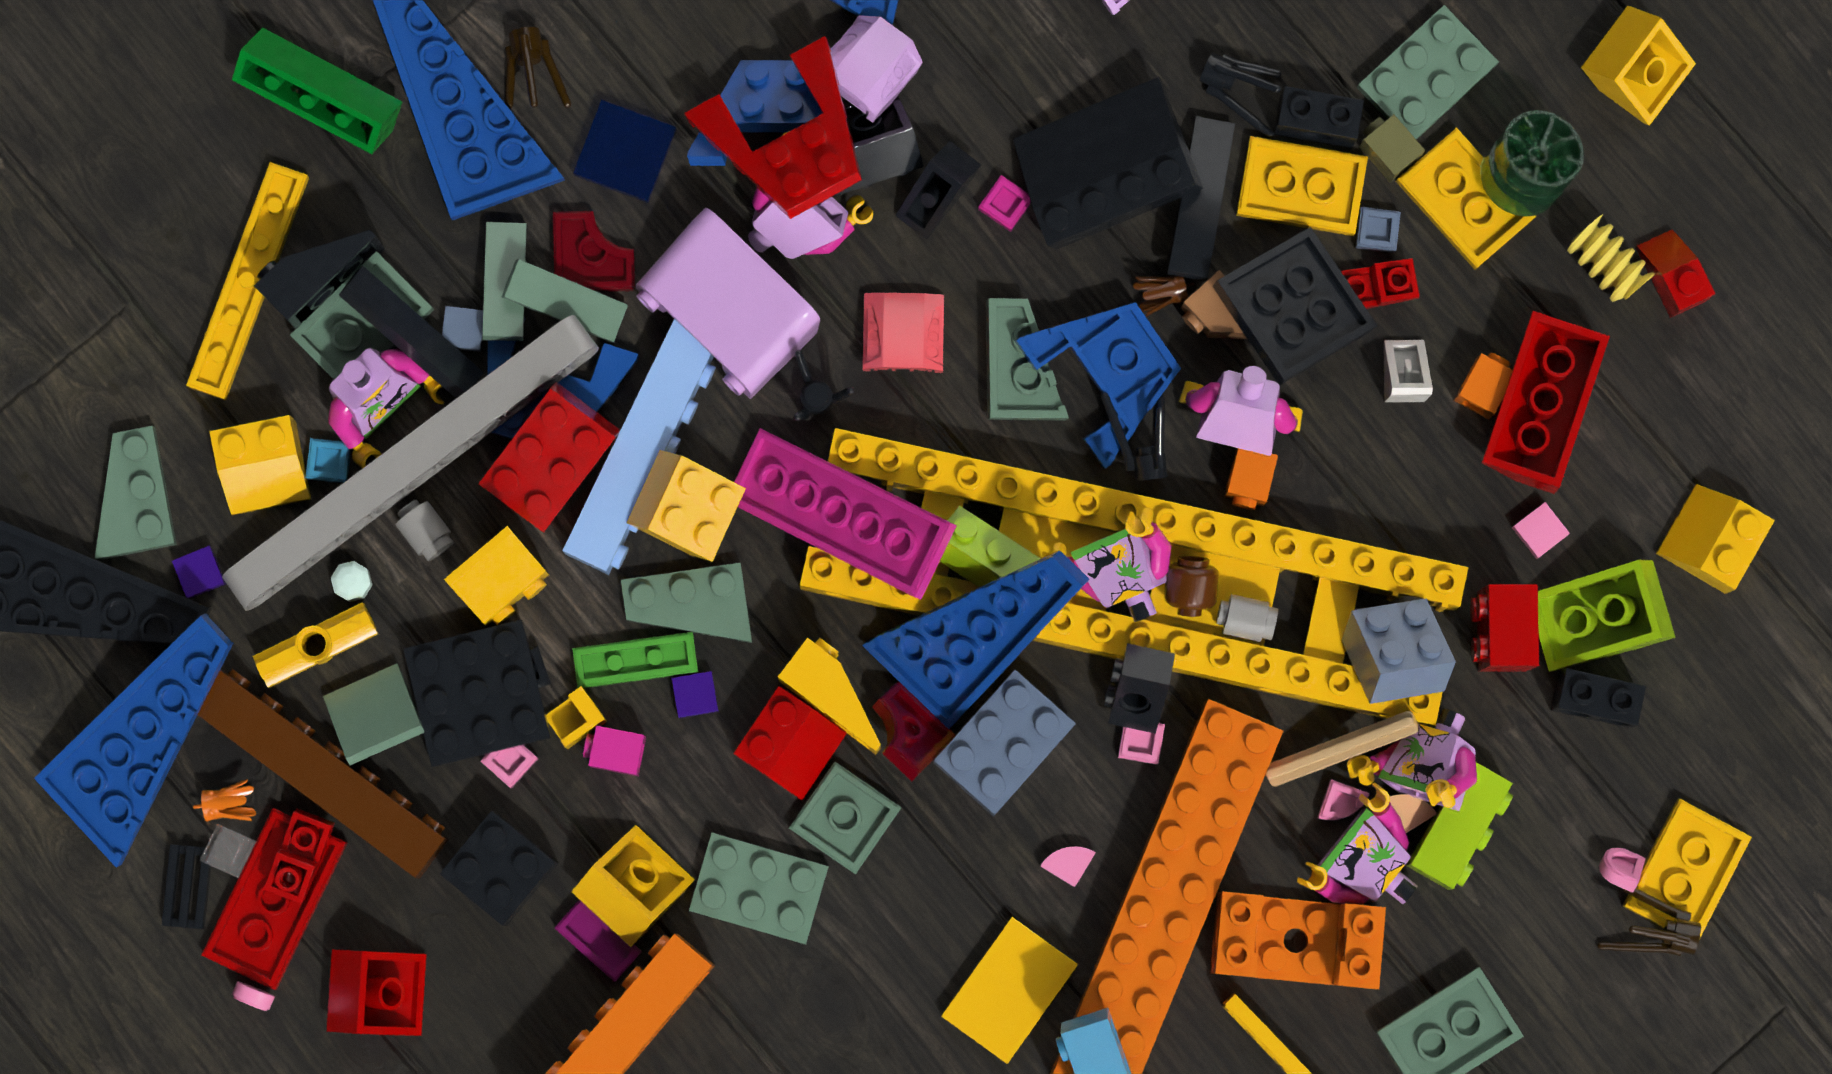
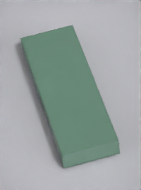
(504, 244)
(562, 298)

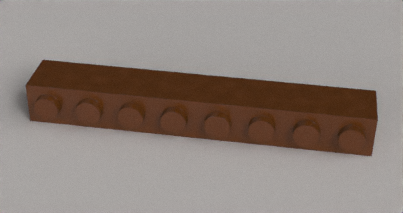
(322, 773)

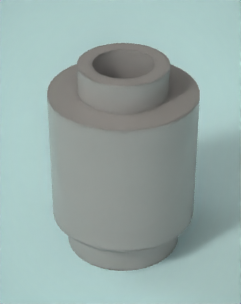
(424, 529)
(1247, 618)

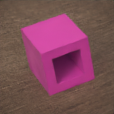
(615, 750)

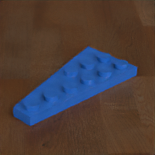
(968, 642)

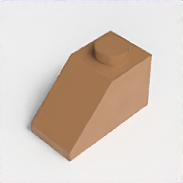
(1209, 314)

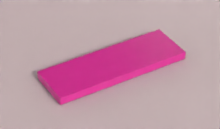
(842, 514)

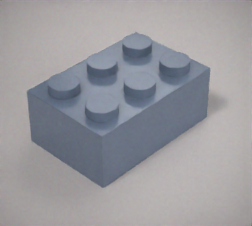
(1004, 742)

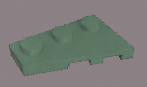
(1013, 385)
(135, 497)
(691, 600)

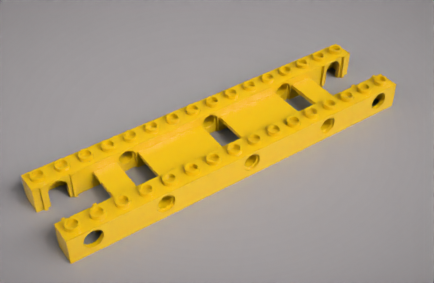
(1244, 551)

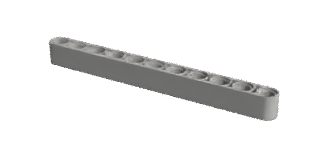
(410, 462)

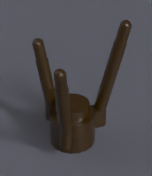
(526, 49)
(1677, 935)

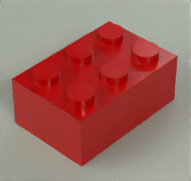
(549, 457)

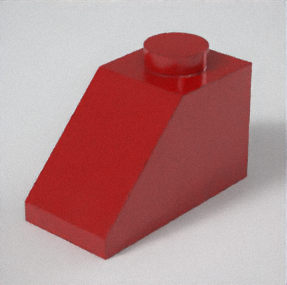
(1677, 272)

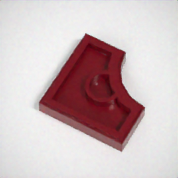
(588, 257)
(912, 731)

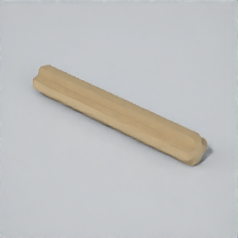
(1342, 748)

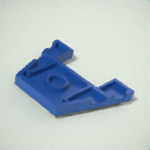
(760, 99)
(1120, 357)
(608, 373)

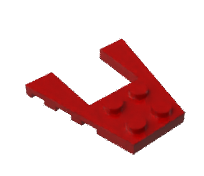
(804, 163)

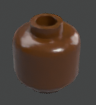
(1191, 585)

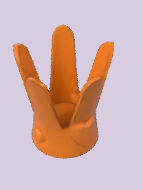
(223, 803)

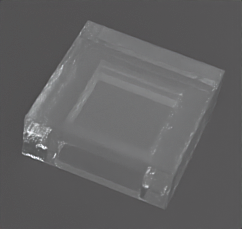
(228, 850)

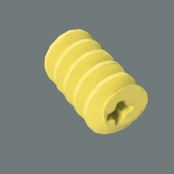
(1609, 261)

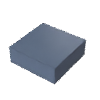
(1377, 230)
(463, 328)

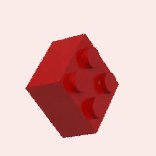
(1506, 628)

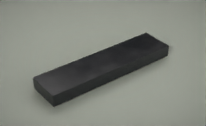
(410, 332)

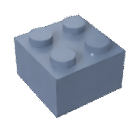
(1398, 651)

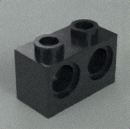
(1598, 698)

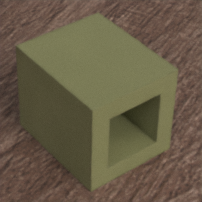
(1390, 147)

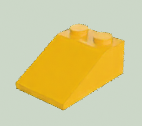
(498, 578)
(824, 685)

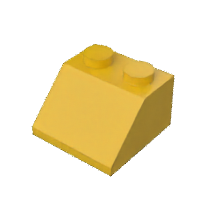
(1639, 64)
(260, 464)
(1715, 538)
(632, 885)

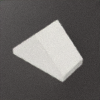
(1406, 371)

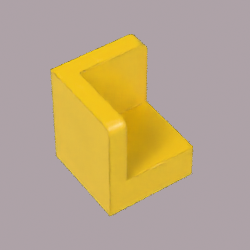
(575, 718)

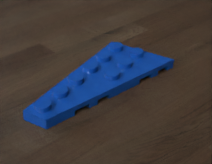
(467, 129)
(123, 756)

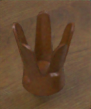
(1161, 291)

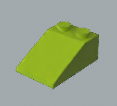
(1602, 615)

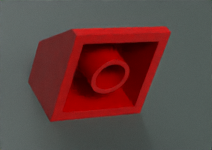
(790, 743)
(376, 992)

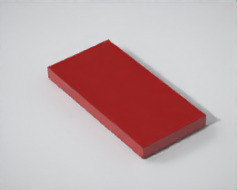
(261, 928)

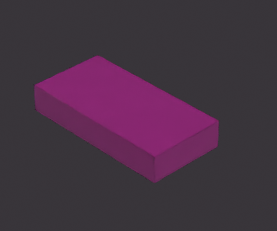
(597, 941)

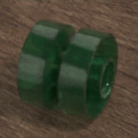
(1532, 163)

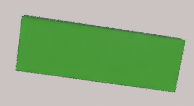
(635, 660)

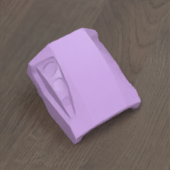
(874, 64)

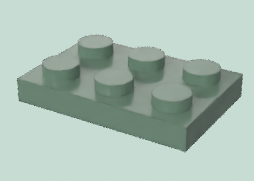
(1428, 73)
(340, 334)
(758, 888)
(1451, 1029)

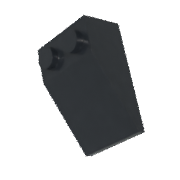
(308, 278)

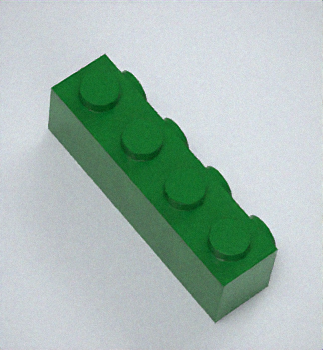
(317, 90)

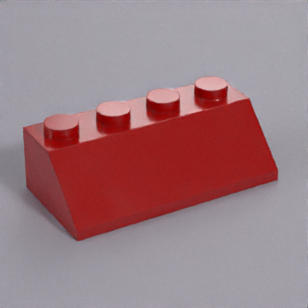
(1545, 402)

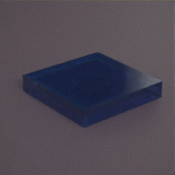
(625, 151)

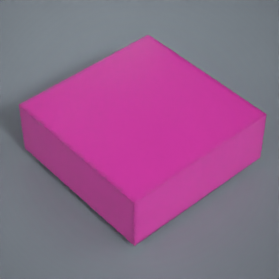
(1005, 203)

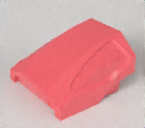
(903, 331)

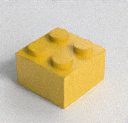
(686, 505)

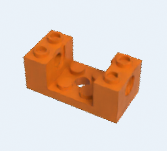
(1339, 950)

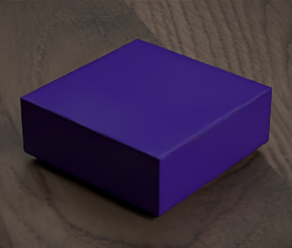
(198, 572)
(695, 694)

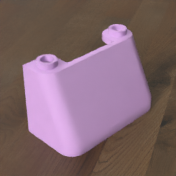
(729, 302)

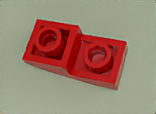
(1384, 283)
(299, 856)

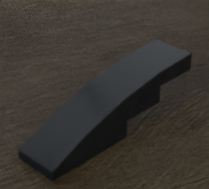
(1200, 210)

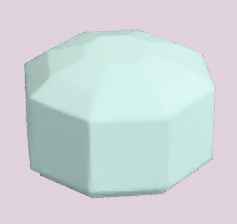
(351, 581)

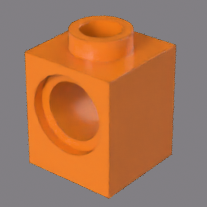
(1485, 385)
(1250, 478)

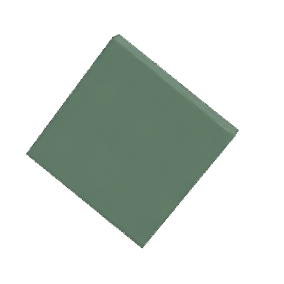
(373, 714)
(845, 818)

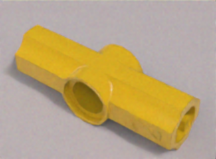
(291, 656)

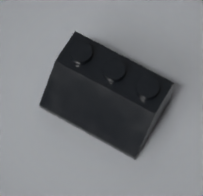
(882, 147)

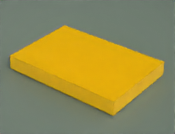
(1302, 186)
(1452, 196)
(1689, 865)
(1009, 990)

